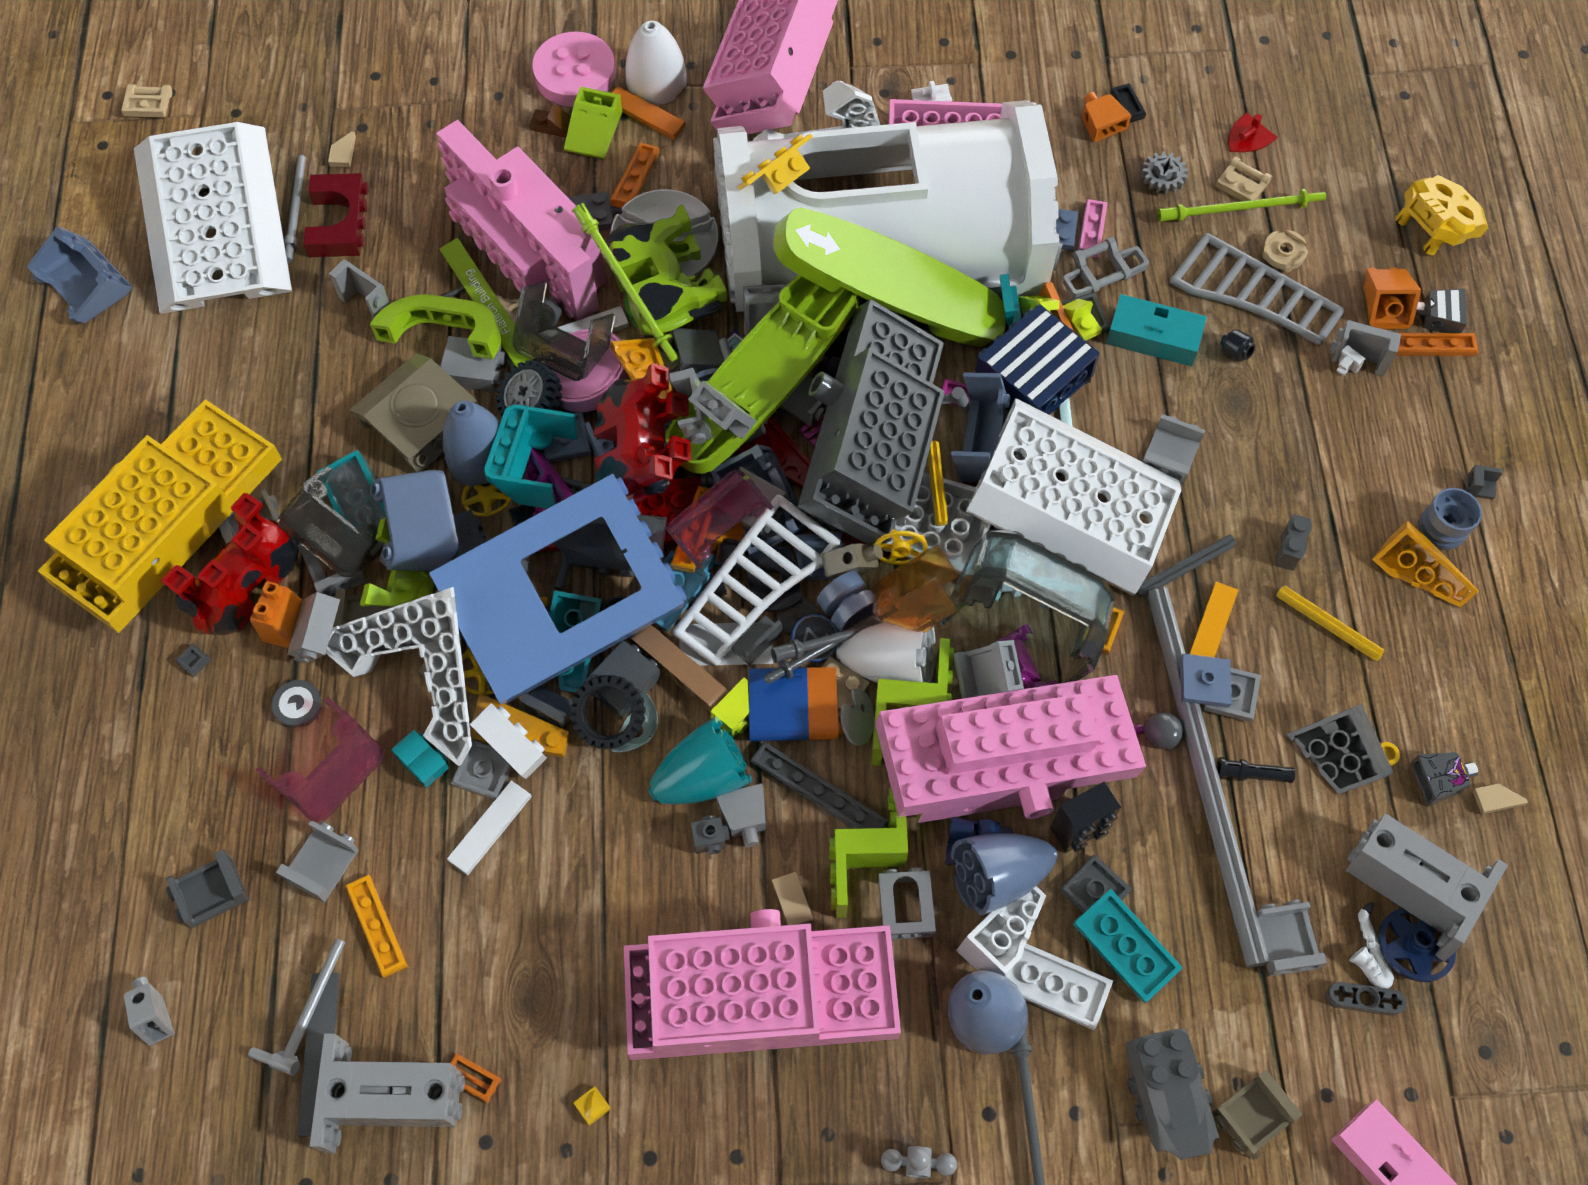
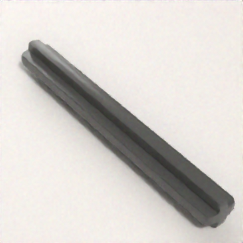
(1187, 565)

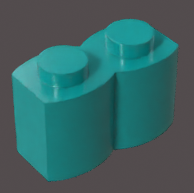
(420, 758)

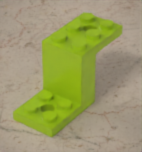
(903, 694)
(865, 850)

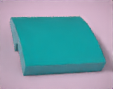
(1010, 300)

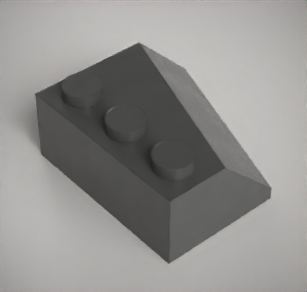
(1344, 749)

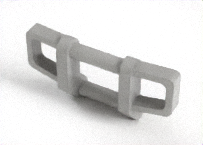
(1115, 257)

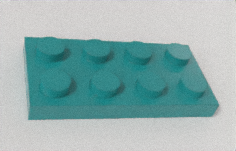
(1127, 946)

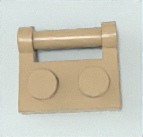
(146, 101)
(1240, 186)

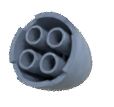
(468, 441)
(999, 868)
(987, 1012)

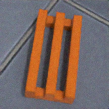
(490, 1088)

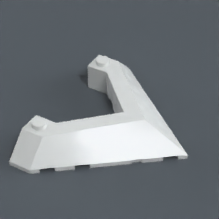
(841, 102)
(433, 628)

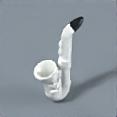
(1372, 963)

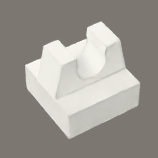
(1349, 360)

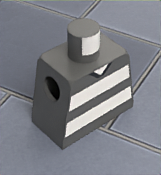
(1444, 310)

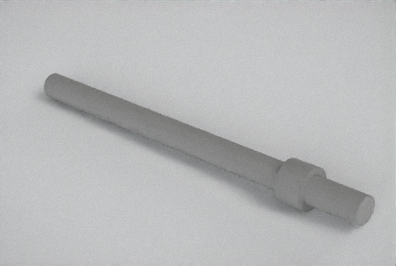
(290, 240)

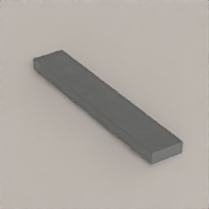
(816, 789)
(322, 1022)

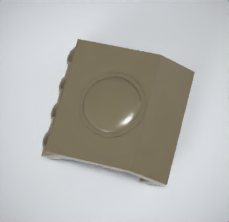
(412, 409)

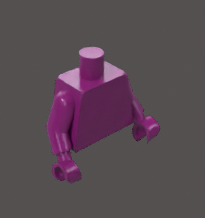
(1028, 671)

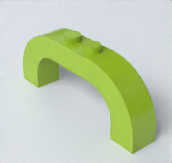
(426, 308)

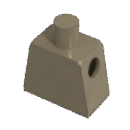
(860, 558)

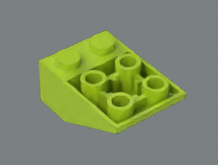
(593, 122)

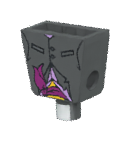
(1442, 775)

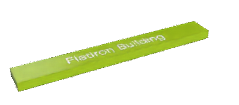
(482, 293)

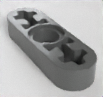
(1346, 1003)

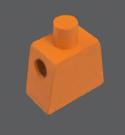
(1104, 116)

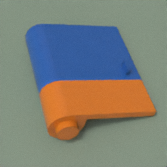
(795, 706)

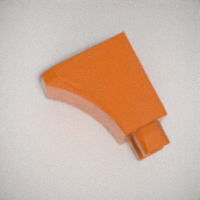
(1391, 298)
(276, 614)

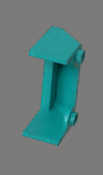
(517, 434)

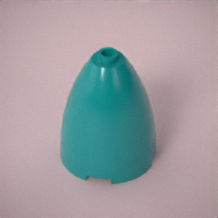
(700, 767)

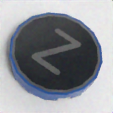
(814, 627)

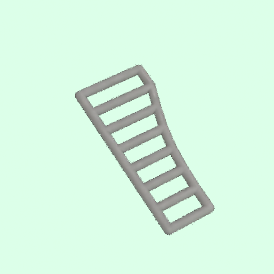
(1260, 309)

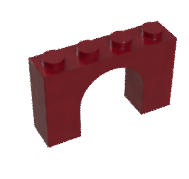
(347, 235)

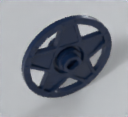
(1412, 943)

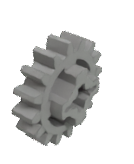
(1174, 175)

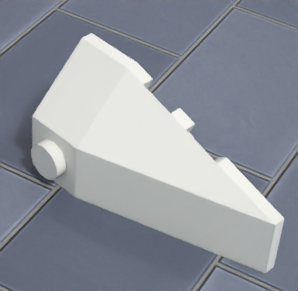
(1003, 935)

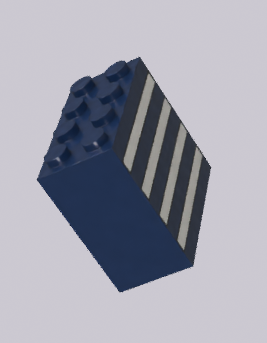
(1039, 360)

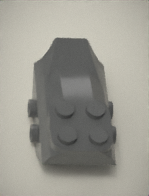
(598, 550)
(1171, 1093)

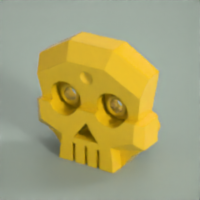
(1443, 211)

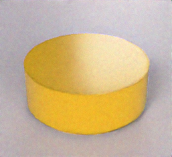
(1391, 752)

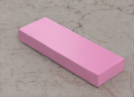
(1092, 224)

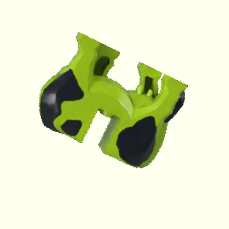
(654, 269)

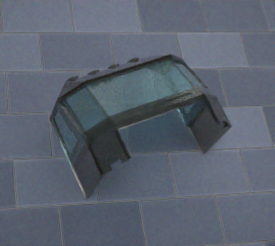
(1044, 576)

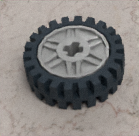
(530, 386)

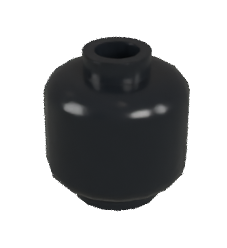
(1237, 345)
(723, 551)

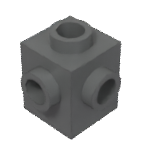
(709, 835)

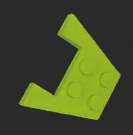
(402, 585)

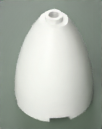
(655, 65)
(890, 653)

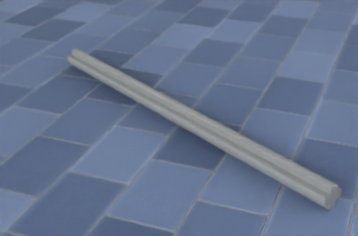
(1209, 787)

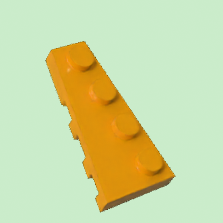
(637, 356)
(548, 735)

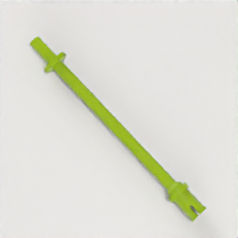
(1181, 212)
(590, 227)

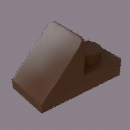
(553, 122)

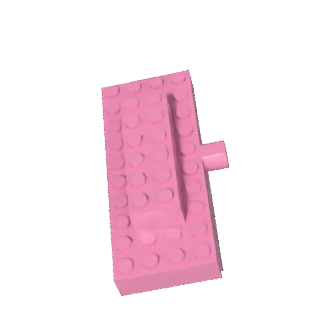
(767, 62)
(521, 221)
(1008, 749)
(759, 989)

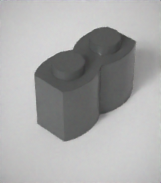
(1293, 542)

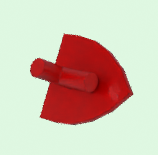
(1249, 135)

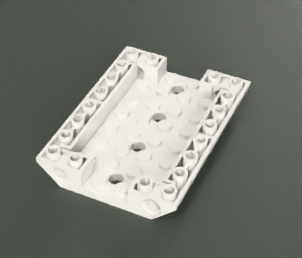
(239, 208)
(1068, 513)

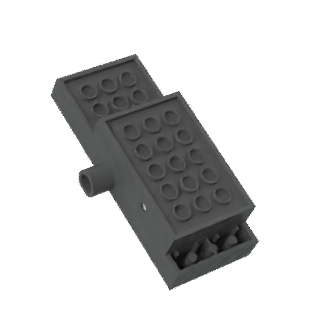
(874, 425)

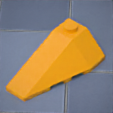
(1419, 562)

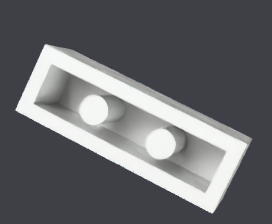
(509, 740)

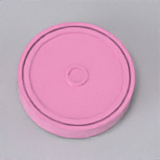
(570, 63)
(586, 393)

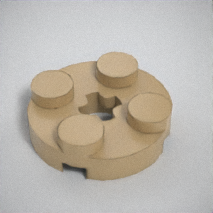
(1282, 260)

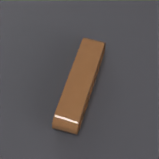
(679, 667)

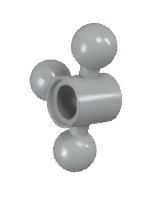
(919, 1162)

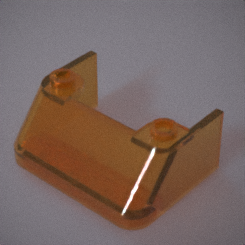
(914, 592)

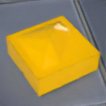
(592, 1105)

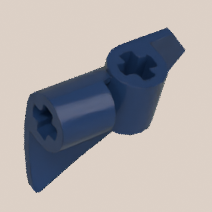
(966, 828)

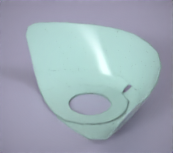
(649, 726)

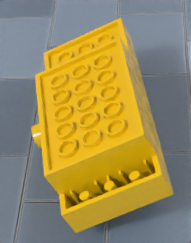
(154, 513)

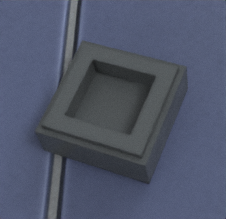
(192, 660)

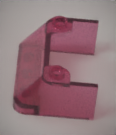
(716, 514)
(336, 775)

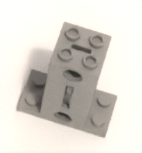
(1424, 880)
(380, 1094)

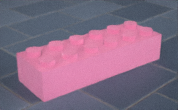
(940, 112)

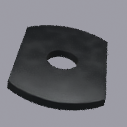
(788, 598)

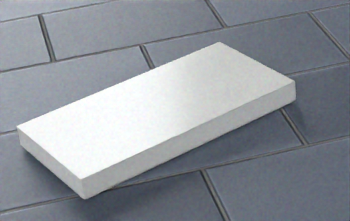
(1060, 986)

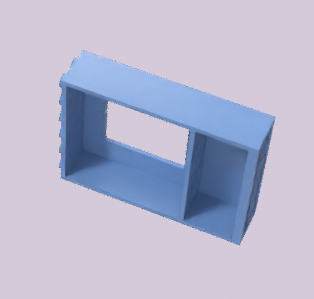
(509, 622)

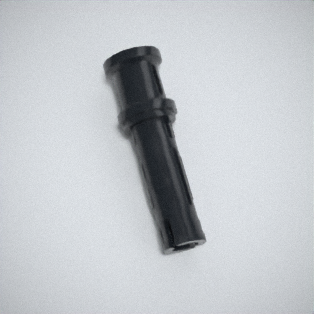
(1243, 770)

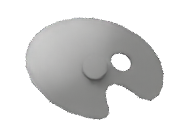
(857, 724)

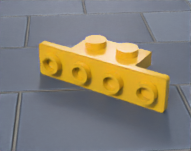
(781, 170)

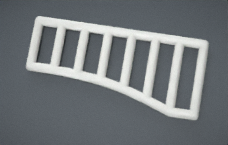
(760, 604)

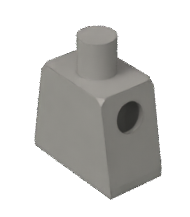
(744, 813)
(147, 1012)

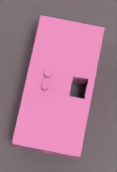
(1387, 1151)

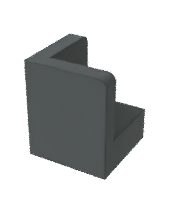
(1482, 481)

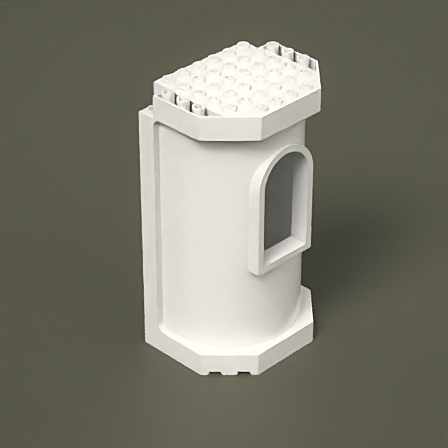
(975, 204)

